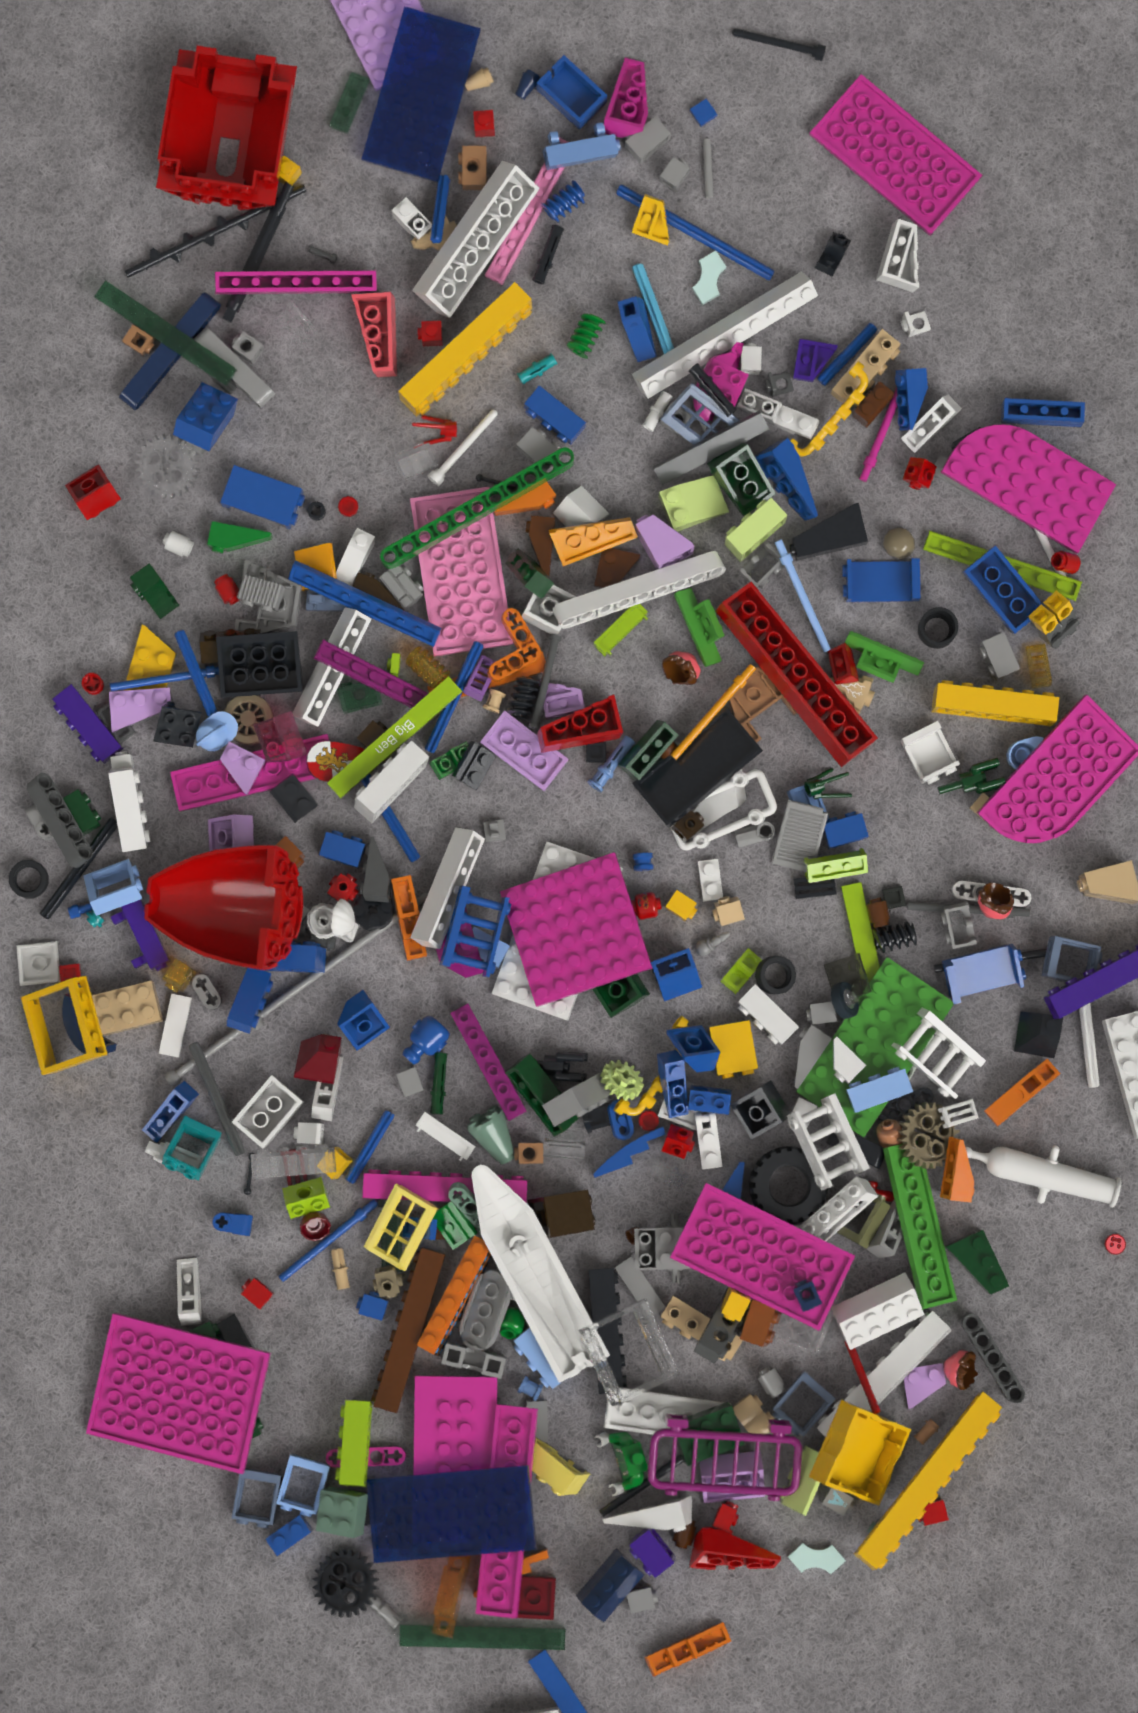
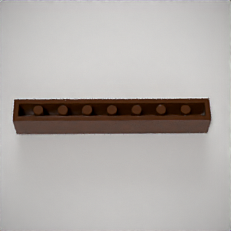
(409, 1330)

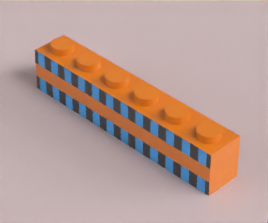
(455, 1297)

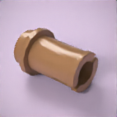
(926, 1431)

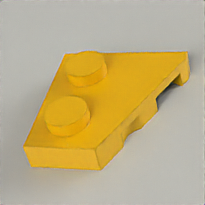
(652, 220)

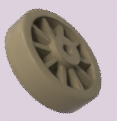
(247, 717)

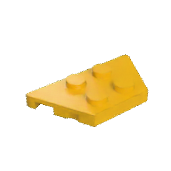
(150, 659)

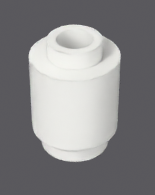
(178, 544)

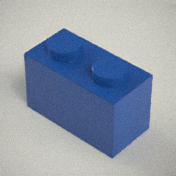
(845, 830)
(342, 849)
(289, 1534)

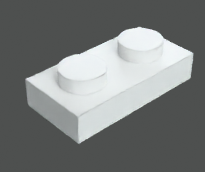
(710, 880)

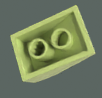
(693, 503)

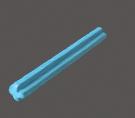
(653, 308)

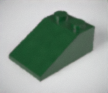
(741, 478)

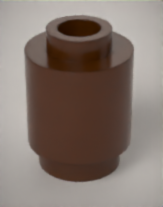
(878, 912)
(685, 1537)

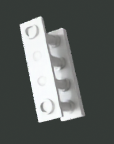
(956, 1045)
(843, 1130)

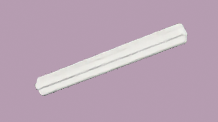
(1089, 1046)

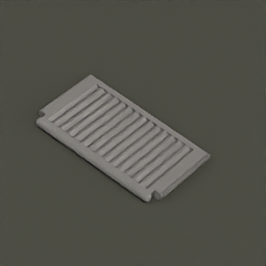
(799, 835)

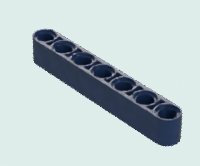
(164, 358)

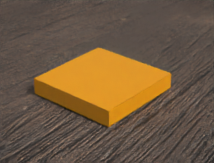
(319, 558)

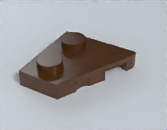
(614, 566)

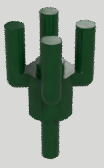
(975, 779)

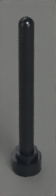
(816, 51)

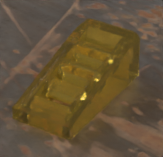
(1038, 682)

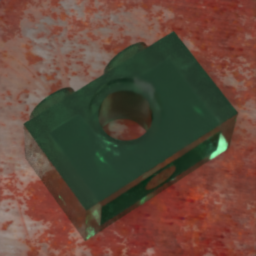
(351, 704)

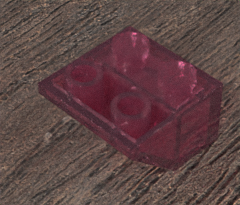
(280, 738)

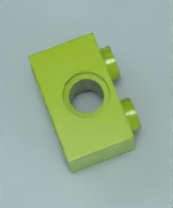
(306, 1197)

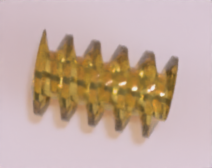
(426, 667)

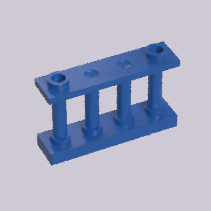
(460, 917)

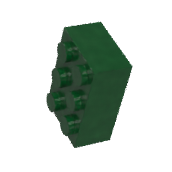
(713, 1419)

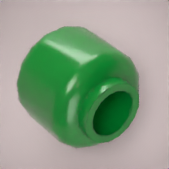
(512, 1323)

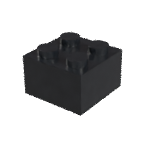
(761, 1109)

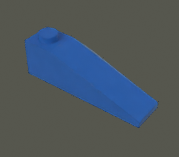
(784, 468)

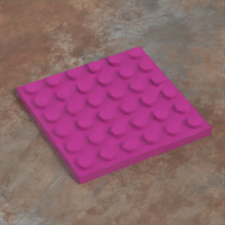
(576, 930)

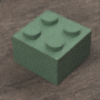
(342, 1512)

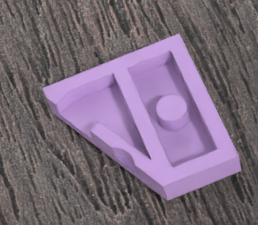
(242, 765)

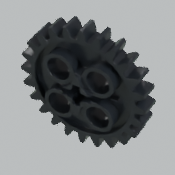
(338, 1602)

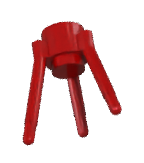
(447, 428)

